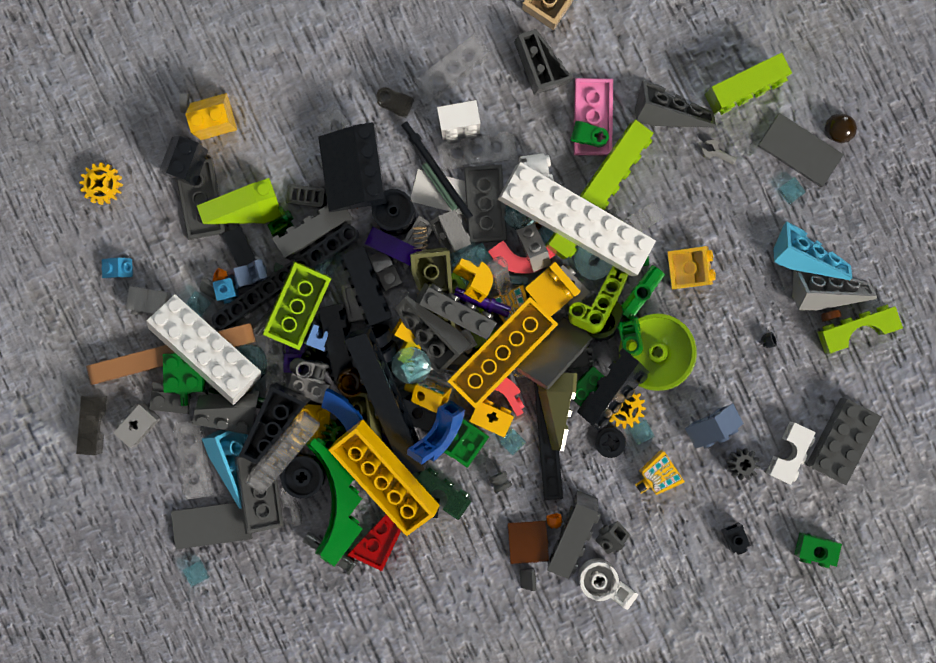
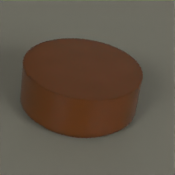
(831, 315)

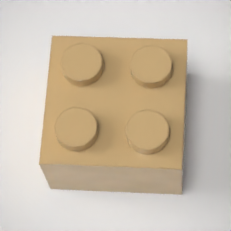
(547, 11)

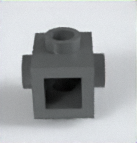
(612, 537)

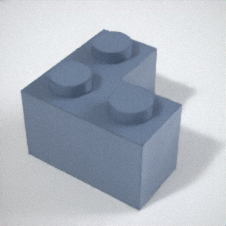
(715, 427)

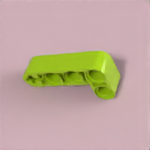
(603, 297)

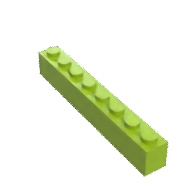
(607, 177)

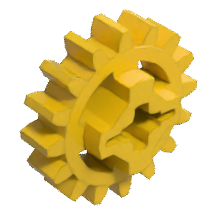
(107, 178)
(629, 419)

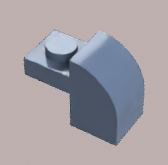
(248, 274)

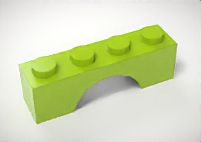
(837, 337)

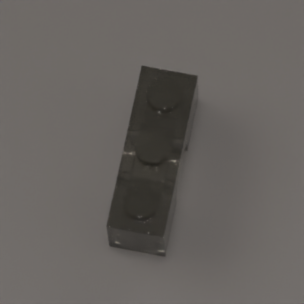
(90, 415)

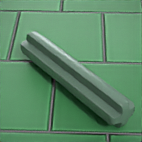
(439, 187)

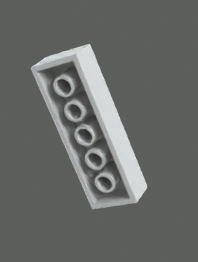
(203, 349)

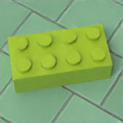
(749, 83)
(296, 305)

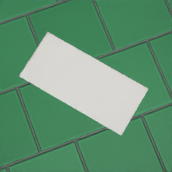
(426, 193)

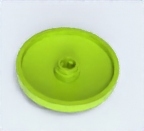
(667, 351)

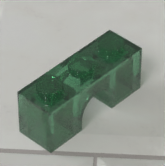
(456, 500)

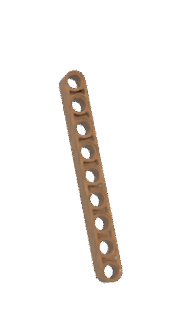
(153, 357)

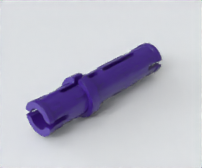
(490, 305)

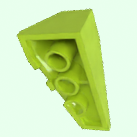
(245, 205)

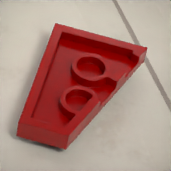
(377, 544)

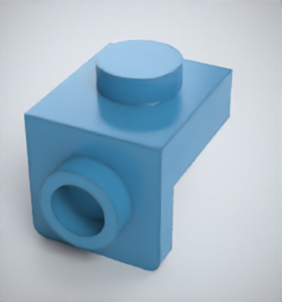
(117, 268)
(225, 290)

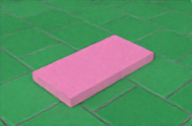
(594, 106)

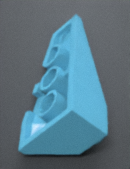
(802, 254)
(221, 449)

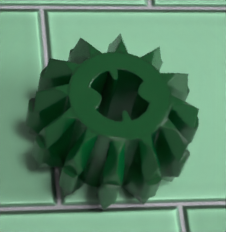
(331, 430)

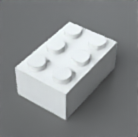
(459, 120)

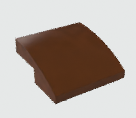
(528, 542)

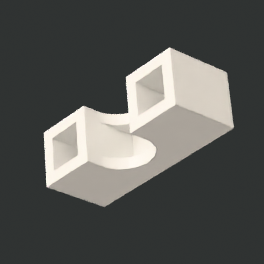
(800, 440)

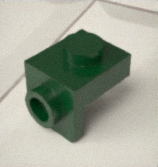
(279, 225)

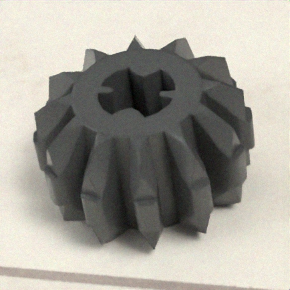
(741, 457)

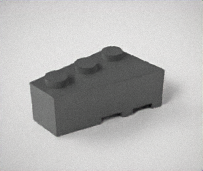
(540, 63)

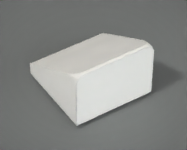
(624, 595)

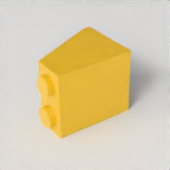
(211, 117)

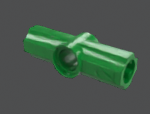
(649, 283)

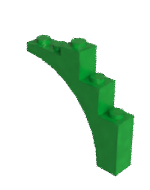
(344, 499)

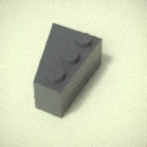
(219, 413)

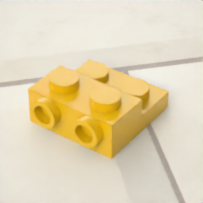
(691, 267)

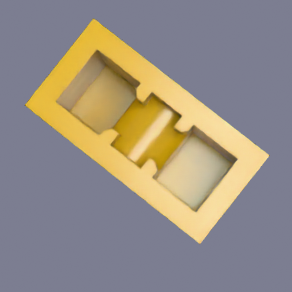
(499, 426)

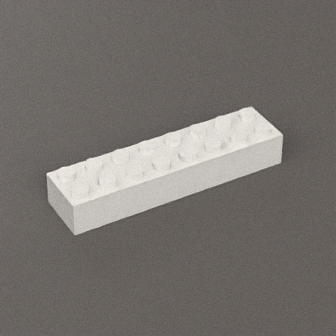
(576, 219)

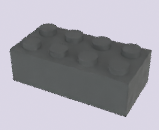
(843, 440)

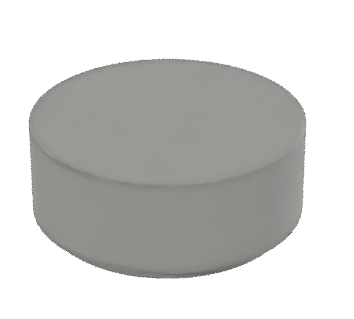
(184, 102)

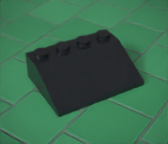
(352, 168)

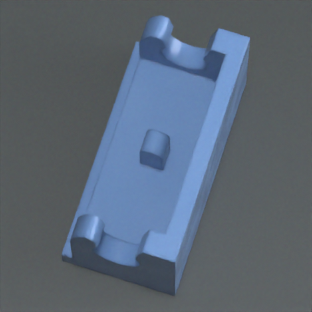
(314, 338)

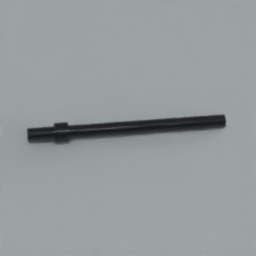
(415, 139)

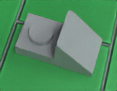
(385, 270)

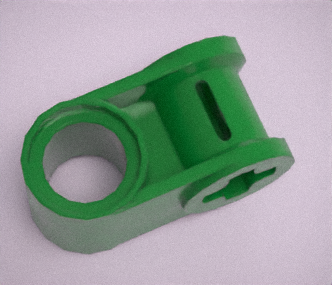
(585, 134)
(631, 332)

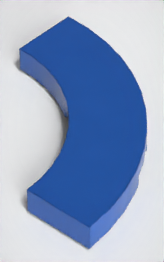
(341, 408)

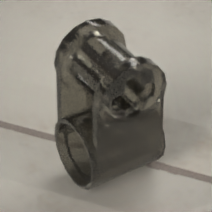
(396, 102)

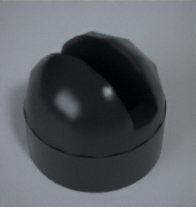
(769, 339)

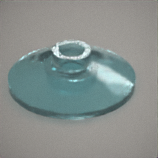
(411, 358)

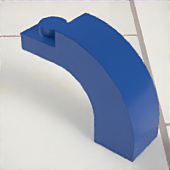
(441, 435)

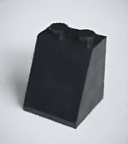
(183, 160)

